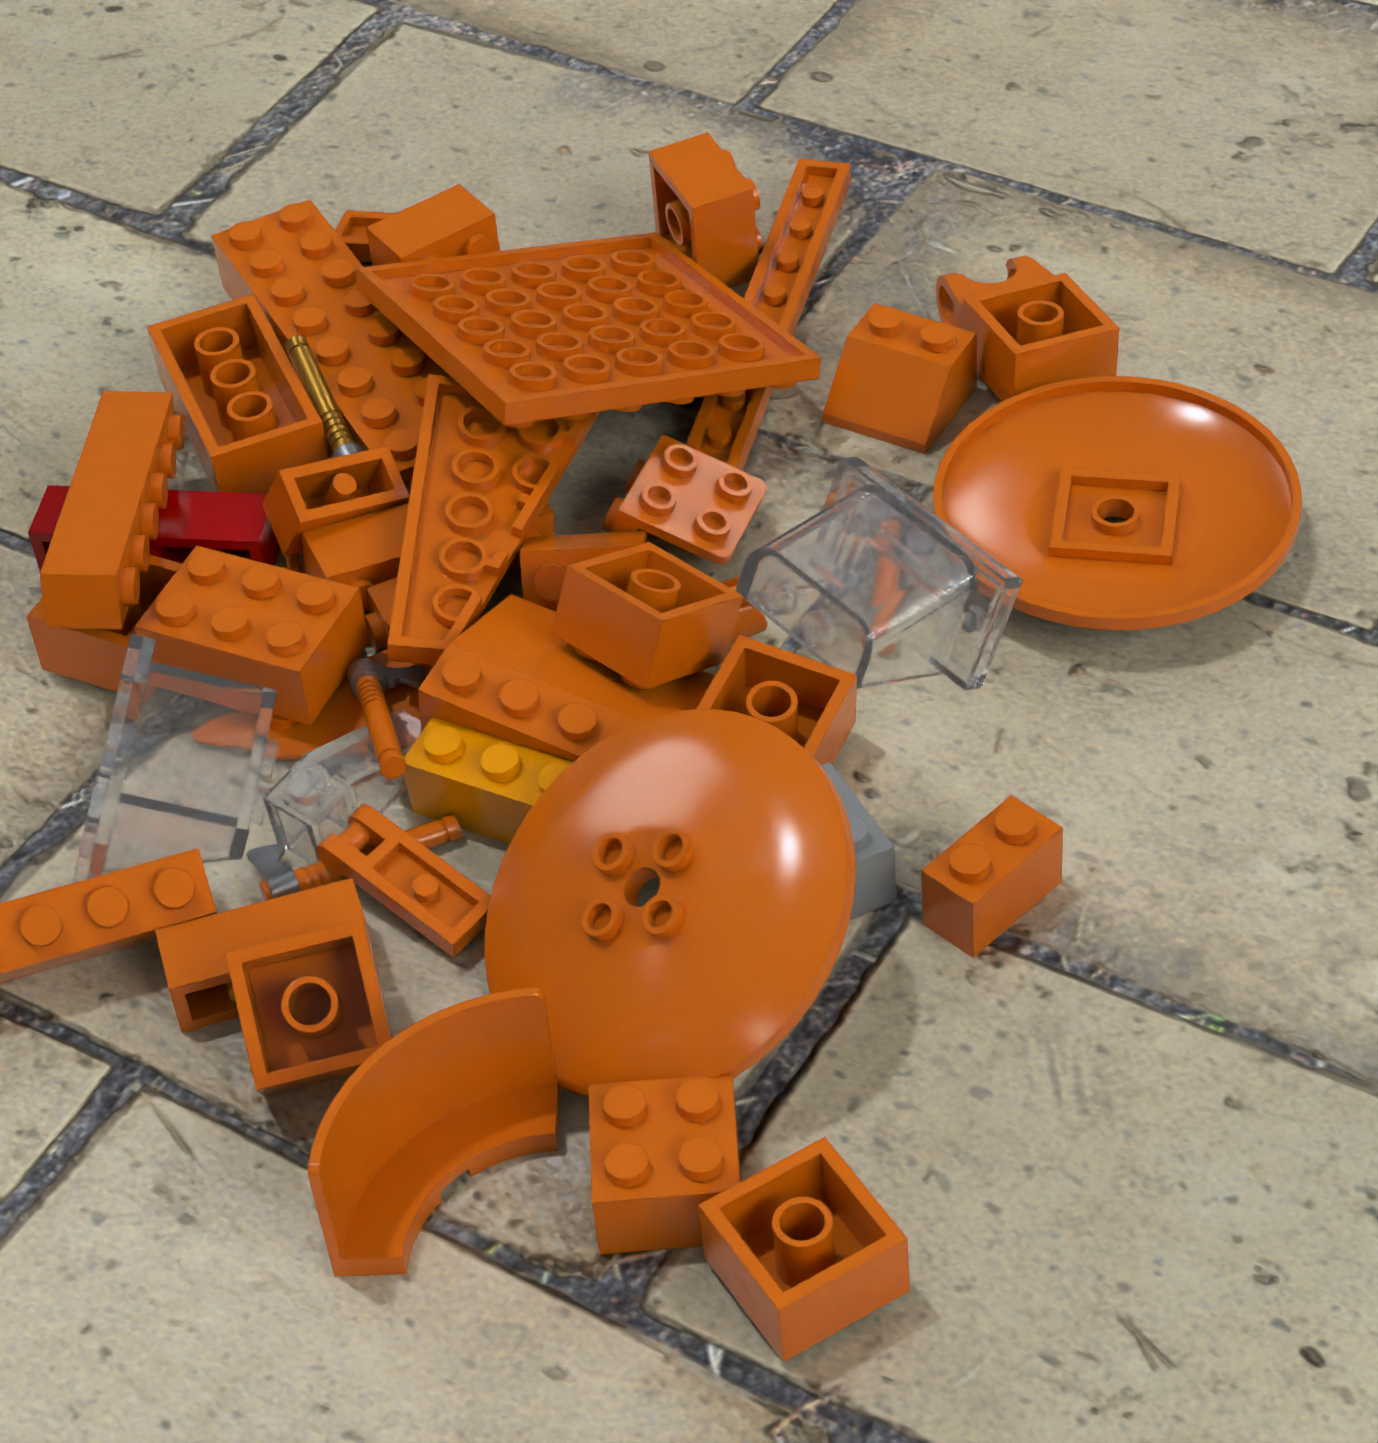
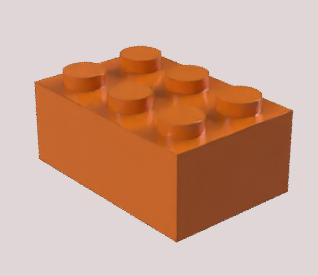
(258, 628)

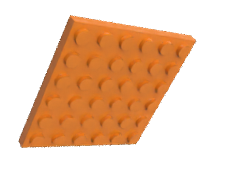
(585, 328)

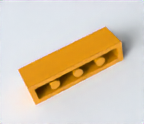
(476, 778)

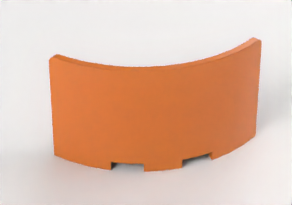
(422, 1111)

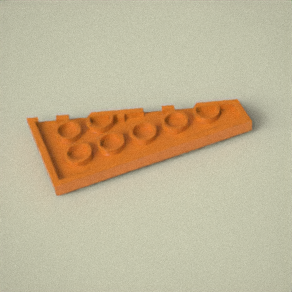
(469, 513)

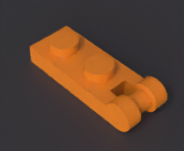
(407, 879)

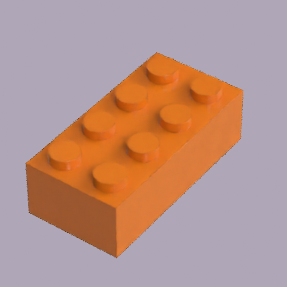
(237, 395)

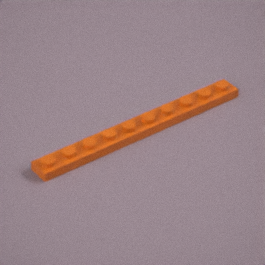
(779, 290)

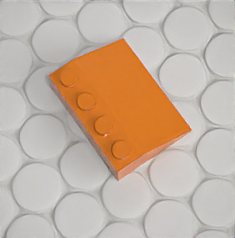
(535, 690)

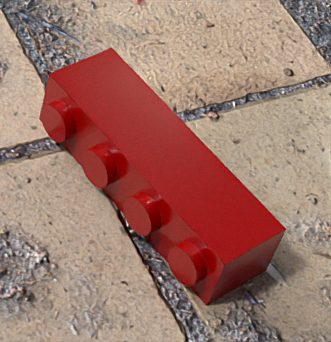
(208, 519)

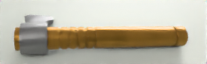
(321, 396)

